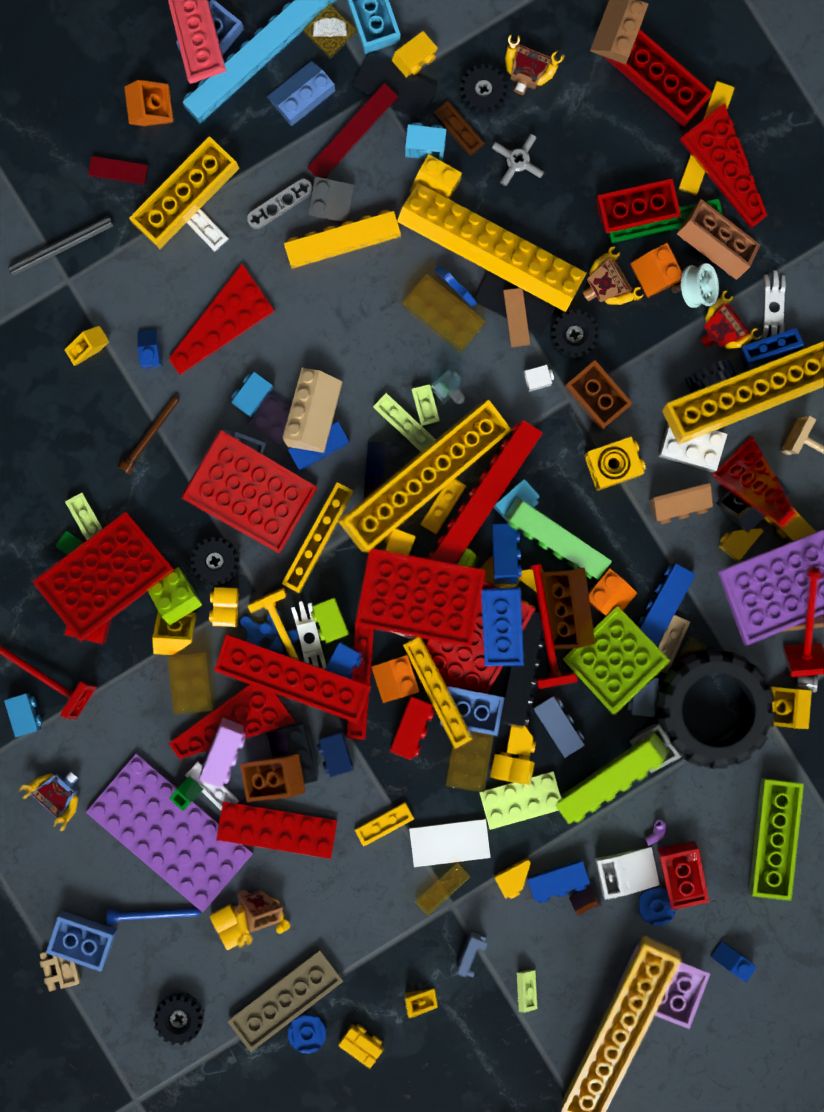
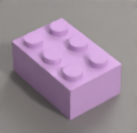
(222, 753)

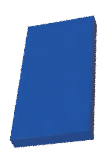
(502, 626)

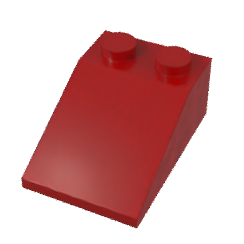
(683, 875)

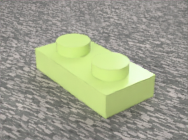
(425, 405)
(527, 990)

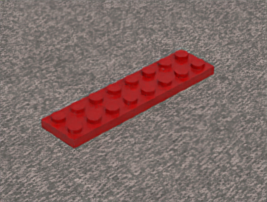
(292, 678)

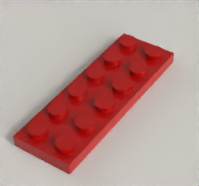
(276, 830)

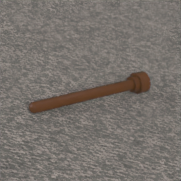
(127, 465)

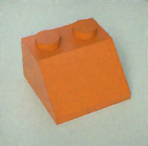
(148, 103)
(657, 270)
(610, 592)
(395, 679)

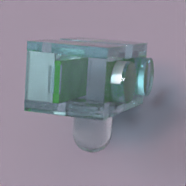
(448, 387)

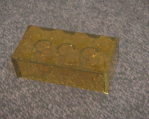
(443, 313)

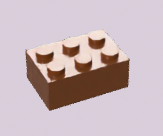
(598, 395)
(272, 778)

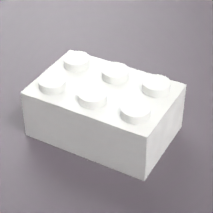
(699, 453)

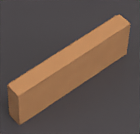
(516, 317)

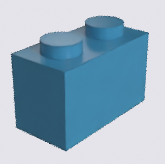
(251, 394)
(23, 714)

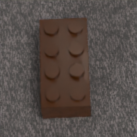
(568, 607)

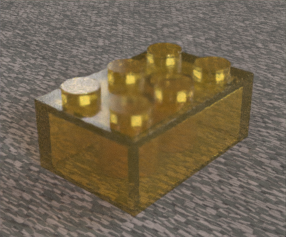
(191, 683)
(470, 763)

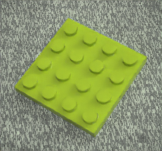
(618, 661)

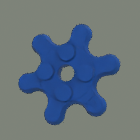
(257, 631)

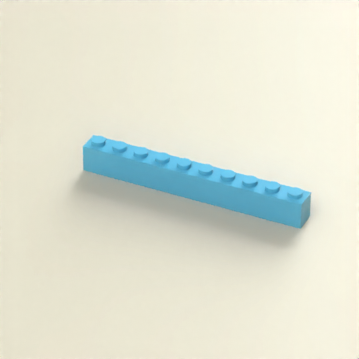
(253, 56)

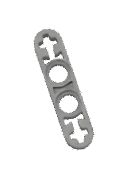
(281, 206)

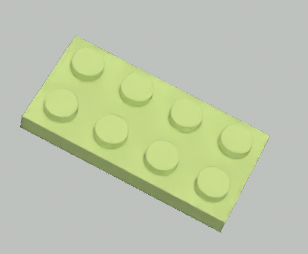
(520, 802)

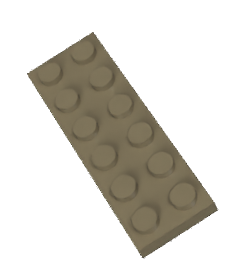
(285, 1000)

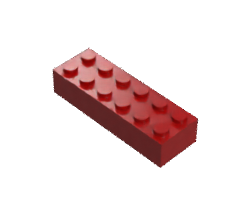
(663, 79)

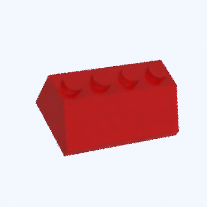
(638, 206)

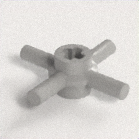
(515, 154)

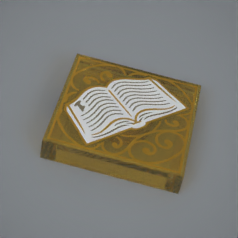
(329, 31)

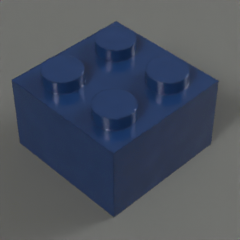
(335, 753)

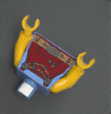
(55, 794)

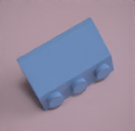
(302, 92)
(479, 710)
(81, 941)

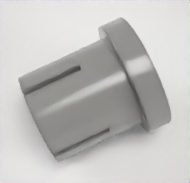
(807, 682)

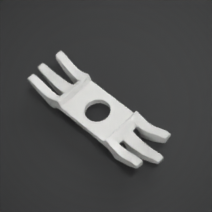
(774, 295)
(303, 627)

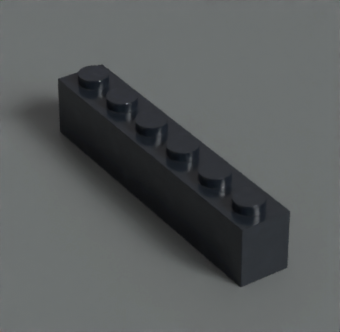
(522, 677)

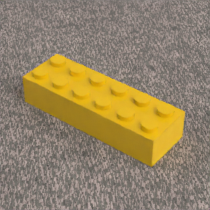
(184, 192)

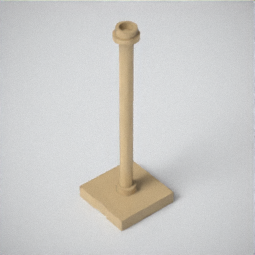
(799, 436)

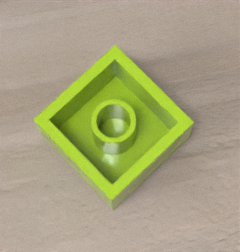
(174, 597)
(330, 620)

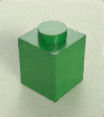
(186, 793)

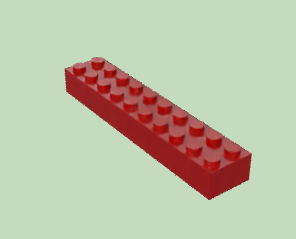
(487, 494)

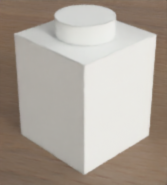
(538, 378)

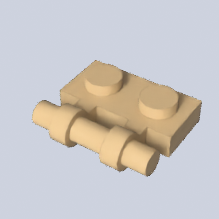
(66, 972)

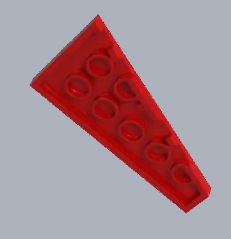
(722, 158)
(229, 315)
(752, 479)
(252, 707)

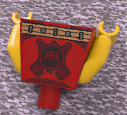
(725, 326)

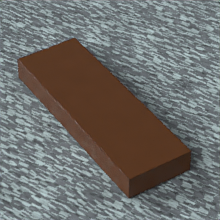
(458, 128)

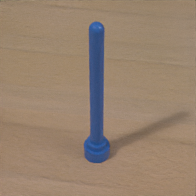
(115, 916)

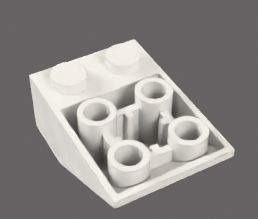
(627, 872)

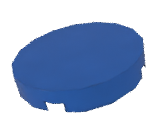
(655, 906)
(307, 1033)

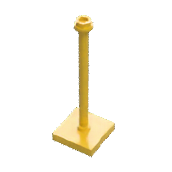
(268, 602)

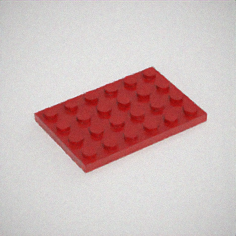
(249, 491)
(103, 576)
(420, 597)
(465, 666)

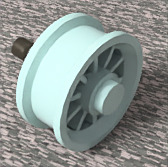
(698, 285)

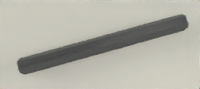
(60, 246)

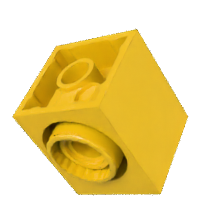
(625, 457)

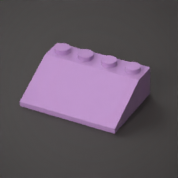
(682, 994)

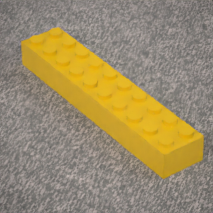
(491, 247)
(746, 394)
(424, 476)
(622, 1028)

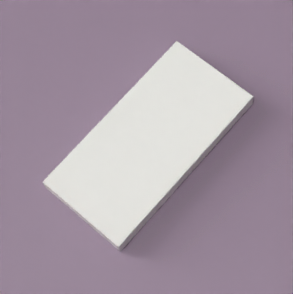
(449, 842)

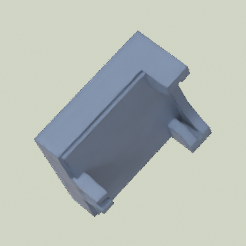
(472, 943)

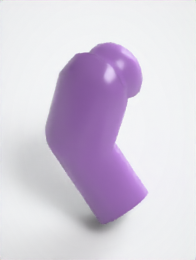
(658, 832)

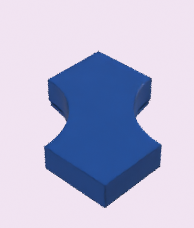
(457, 288)

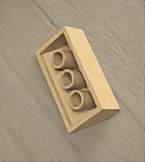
(312, 410)

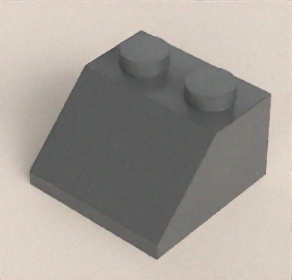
(331, 199)

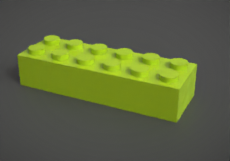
(611, 778)
(776, 839)

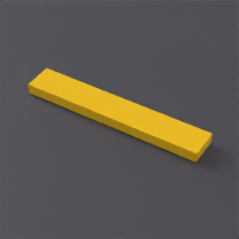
(694, 173)
(438, 692)

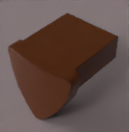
(584, 900)

